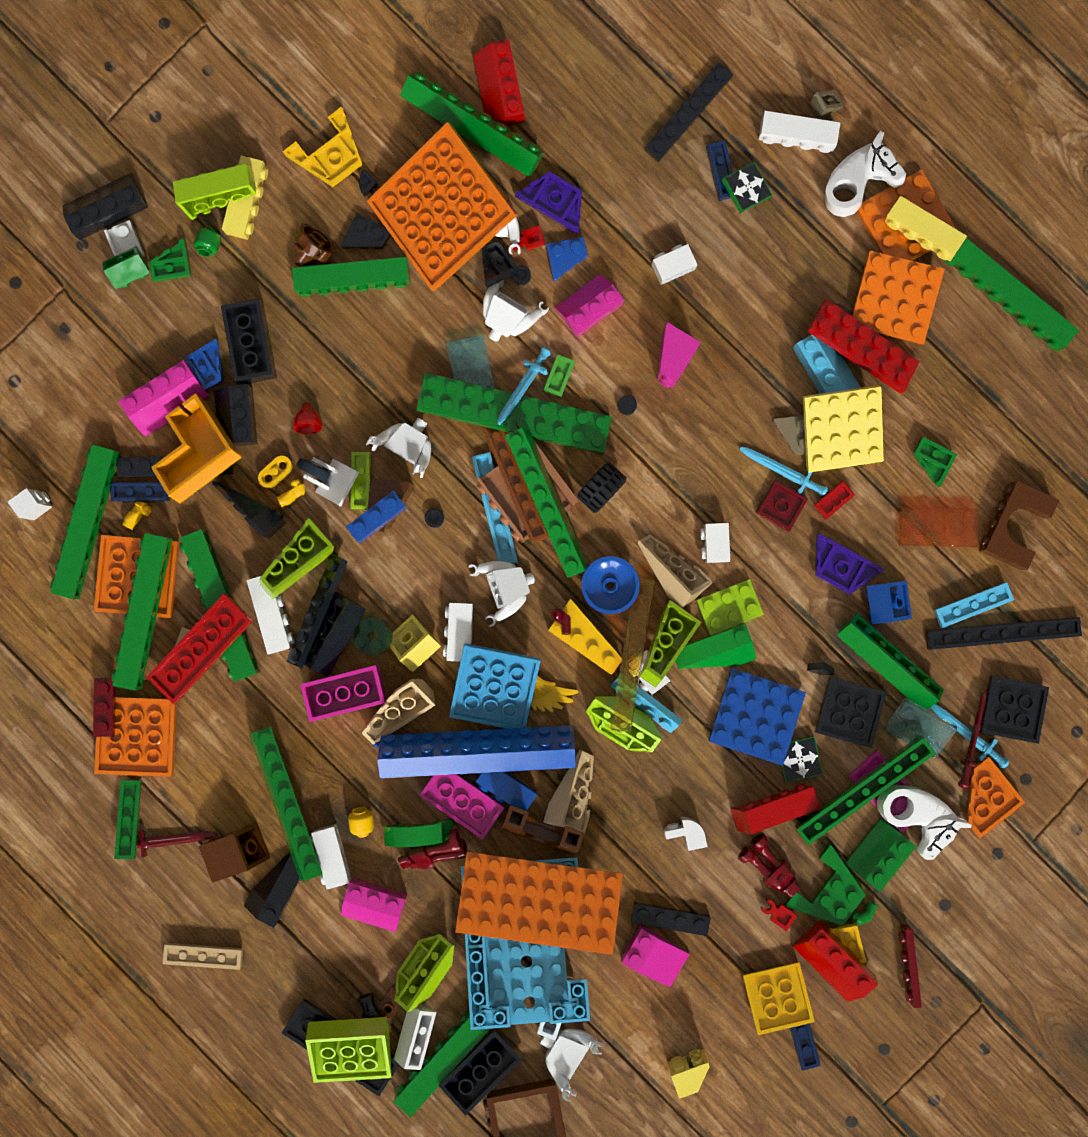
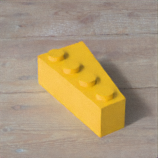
(587, 639)

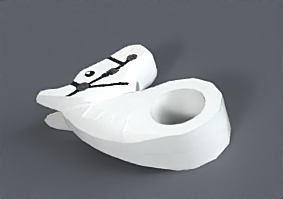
(868, 162)
(924, 809)

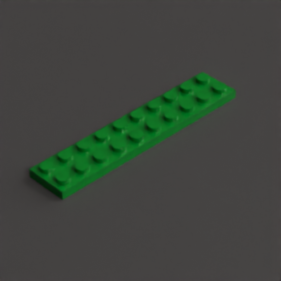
(544, 419)

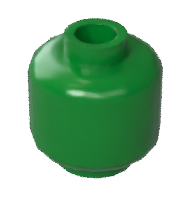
(207, 242)

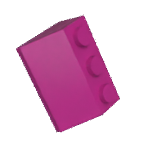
(589, 305)
(373, 904)

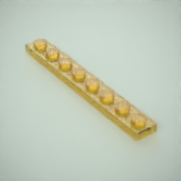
(632, 658)

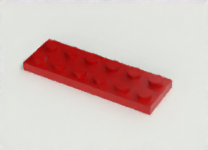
(863, 346)
(200, 648)

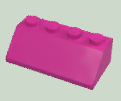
(160, 396)

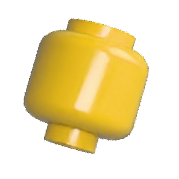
(361, 822)

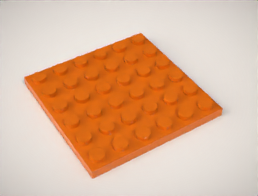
(441, 207)

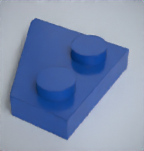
(565, 255)
(207, 364)

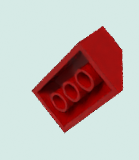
(499, 83)
(836, 963)

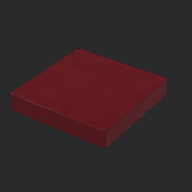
(781, 505)

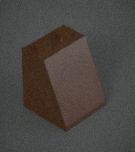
(380, 488)
(234, 852)

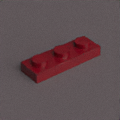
(104, 708)

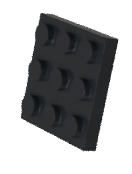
(1014, 709)
(850, 712)

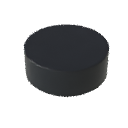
(523, 276)
(627, 405)
(434, 518)

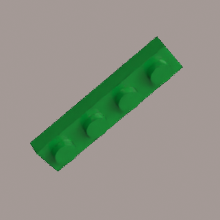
(128, 819)

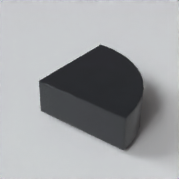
(366, 183)
(820, 668)

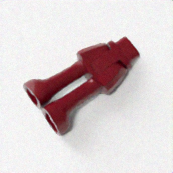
(425, 856)
(779, 875)

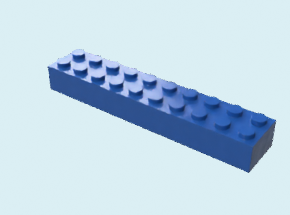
(476, 751)

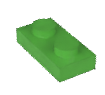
(559, 375)

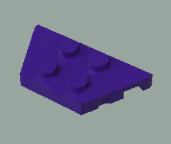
(554, 199)
(841, 566)

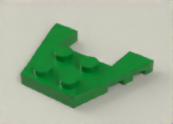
(836, 897)

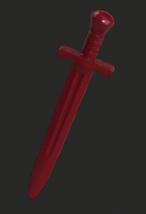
(969, 763)
(153, 842)

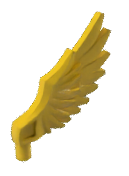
(549, 695)

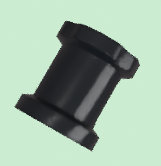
(368, 1005)

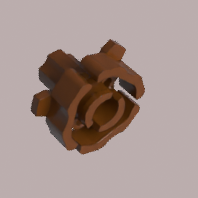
(311, 245)

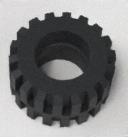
(601, 487)

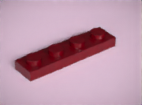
(910, 974)

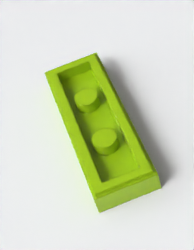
(360, 489)

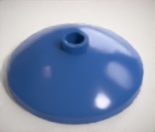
(610, 570)

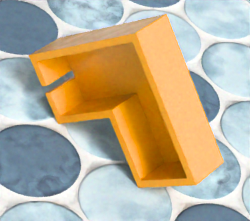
(203, 452)

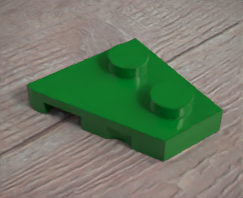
(934, 460)

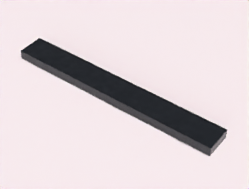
(1003, 633)

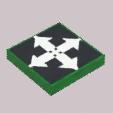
(747, 187)
(801, 760)

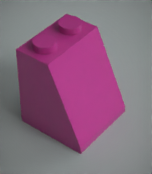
(675, 354)

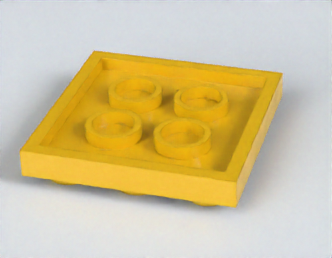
(778, 998)

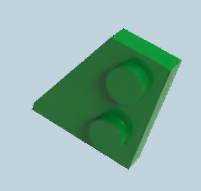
(171, 264)

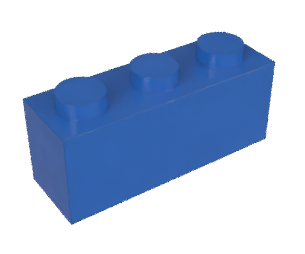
(376, 517)
(507, 789)

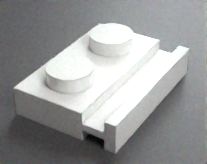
(123, 237)

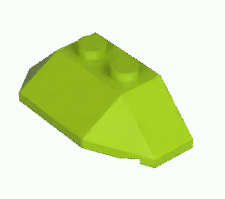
(643, 735)
(423, 971)

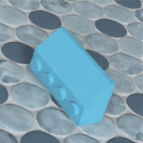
(825, 366)

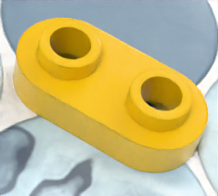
(275, 471)

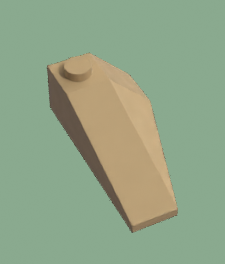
(677, 577)
(399, 709)
(571, 798)

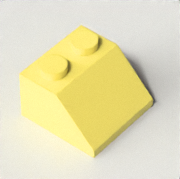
(413, 643)

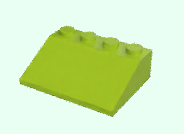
(349, 1049)

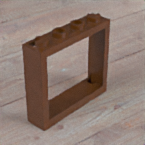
(520, 1091)

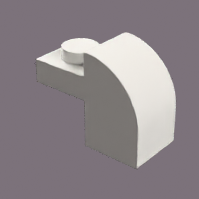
(691, 831)

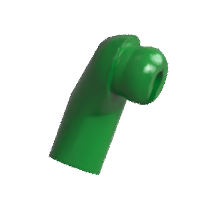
(866, 916)

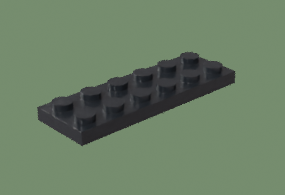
(297, 1029)

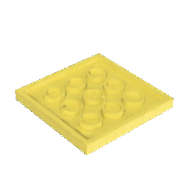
(843, 428)

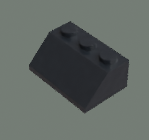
(237, 413)

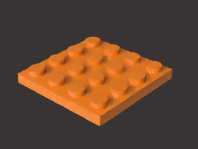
(875, 210)
(897, 296)
(116, 572)
(141, 740)

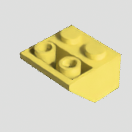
(688, 1072)

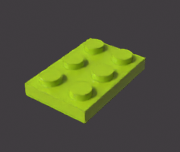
(729, 607)

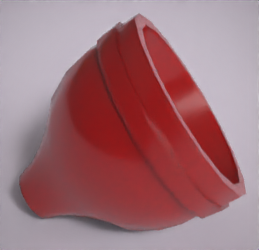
(307, 420)

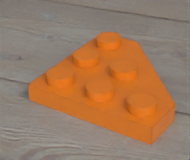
(990, 798)

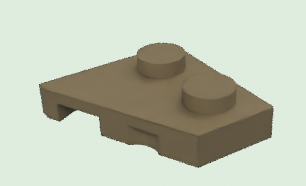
(793, 433)

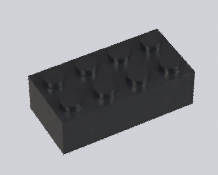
(248, 342)

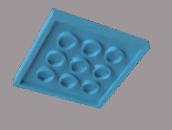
(494, 687)

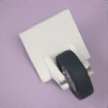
(335, 482)

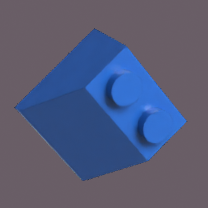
(889, 602)

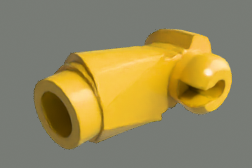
(290, 496)
(135, 515)

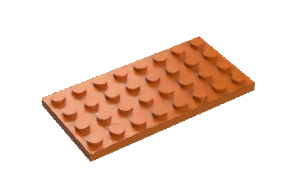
(539, 903)

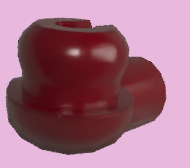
(563, 619)

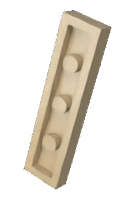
(202, 956)

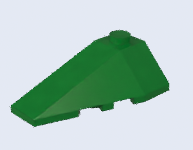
(722, 649)

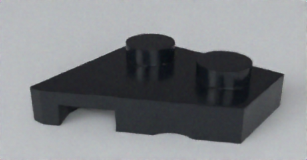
(365, 234)
(496, 264)

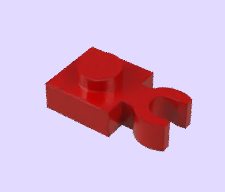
(531, 238)
(780, 915)

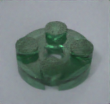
(363, 631)

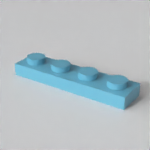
(973, 605)
(654, 709)

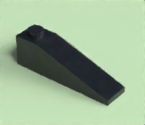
(259, 516)
(273, 892)

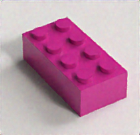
(343, 693)

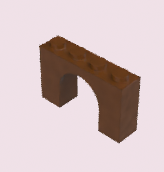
(997, 541)
(562, 839)

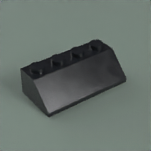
(104, 207)
(334, 633)
(481, 1071)

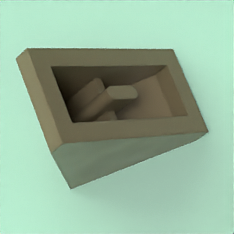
(825, 103)

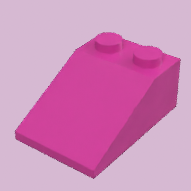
(654, 956)

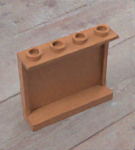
(496, 490)

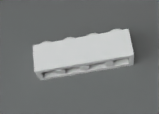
(799, 131)
(270, 618)

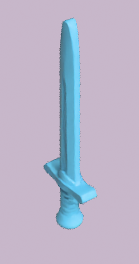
(527, 379)
(785, 471)
(982, 745)

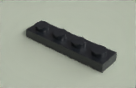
(670, 919)

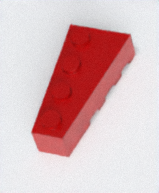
(775, 809)

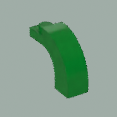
(417, 834)

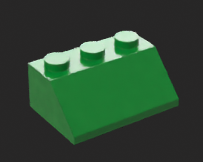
(880, 854)

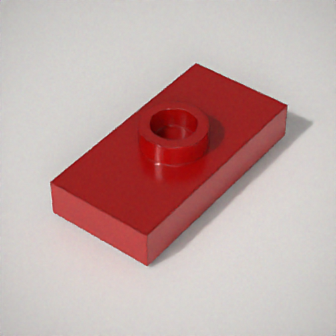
(834, 500)

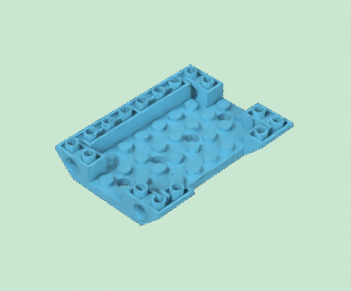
(501, 982)

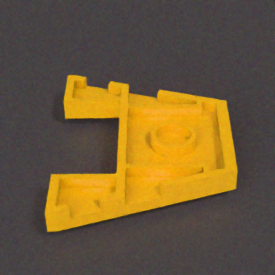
(332, 160)

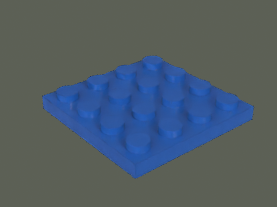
(757, 716)

